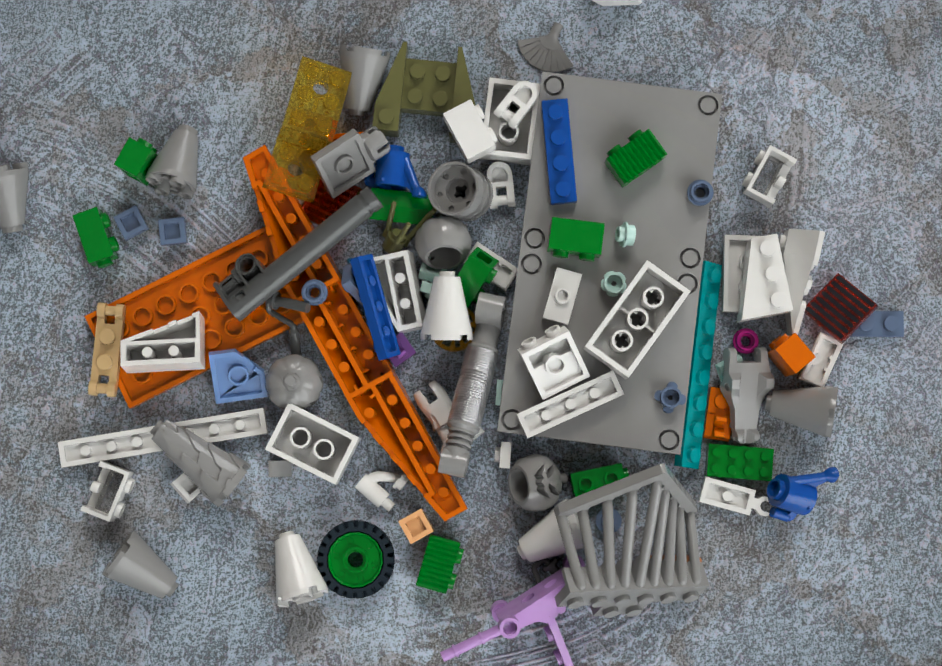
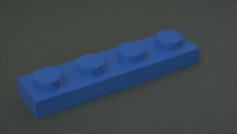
(559, 151)
(375, 307)

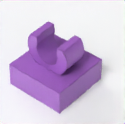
(406, 350)

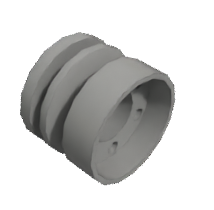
(447, 189)

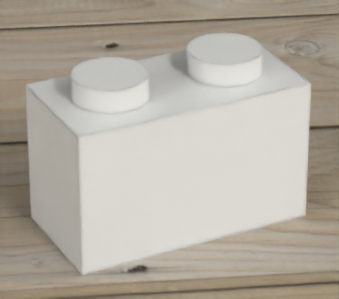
(470, 131)

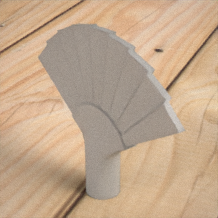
(545, 51)

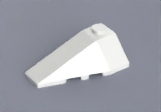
(800, 254)

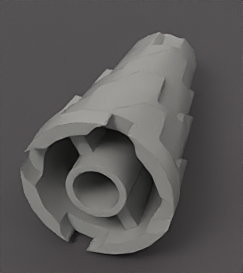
(204, 463)

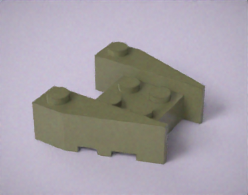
(420, 89)

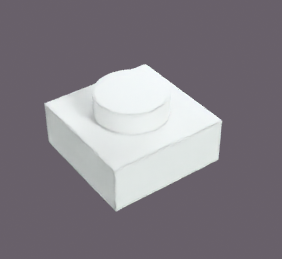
(503, 455)
(185, 487)

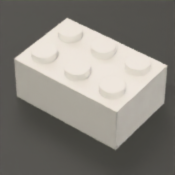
(511, 144)
(312, 443)

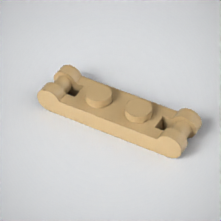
(107, 350)

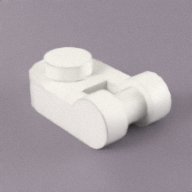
(523, 96)
(501, 177)

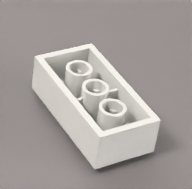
(654, 319)

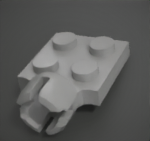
(349, 159)

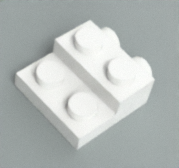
(553, 361)

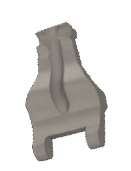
(744, 390)

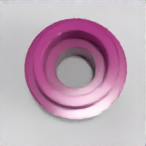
(753, 341)

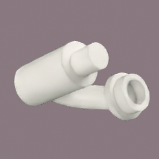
(375, 493)

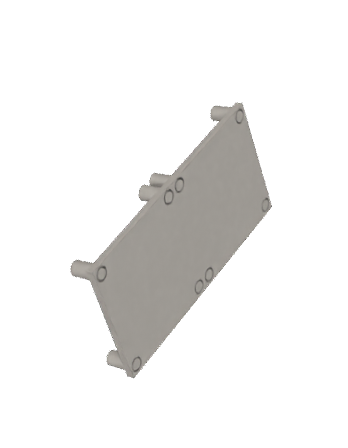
(667, 235)

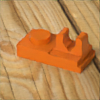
(717, 417)

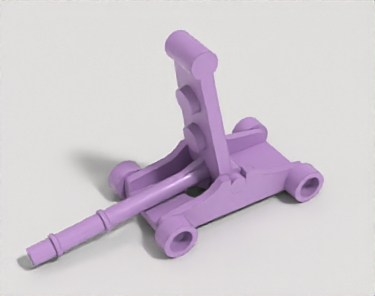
(530, 607)

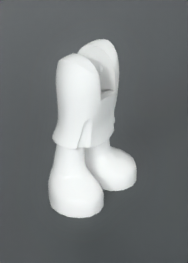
(438, 411)

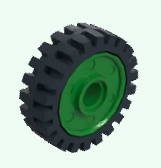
(341, 574)

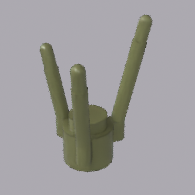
(397, 238)

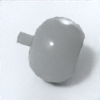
(444, 241)
(294, 382)
(535, 482)

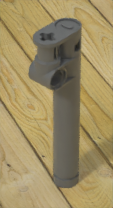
(253, 283)

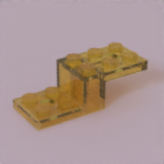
(306, 128)

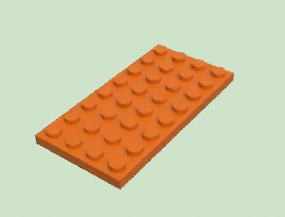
(192, 291)

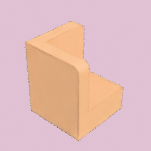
(416, 526)

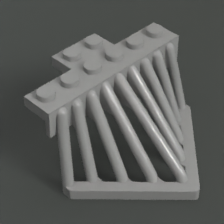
(628, 584)

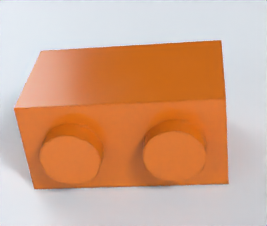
(789, 354)

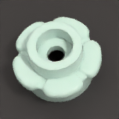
(625, 234)
(611, 276)

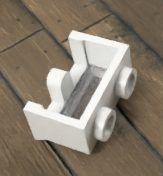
(768, 176)
(109, 492)

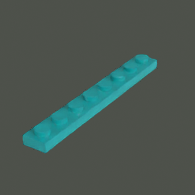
(700, 366)

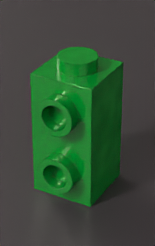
(96, 237)
(475, 273)
(595, 478)

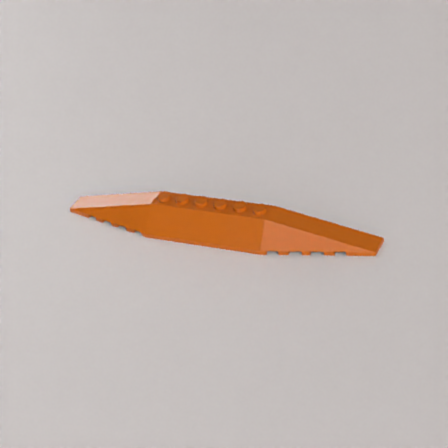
(348, 349)

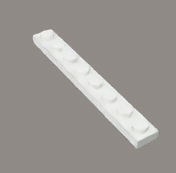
(139, 440)

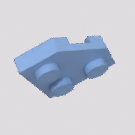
(236, 377)

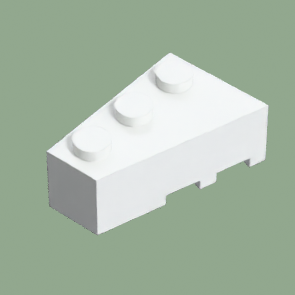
(764, 280)
(401, 290)
(167, 348)

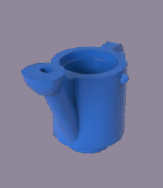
(395, 173)
(796, 493)

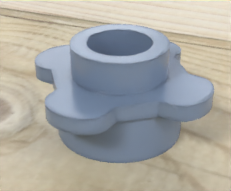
(662, 396)

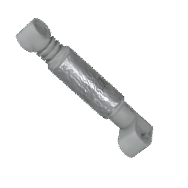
(473, 385)

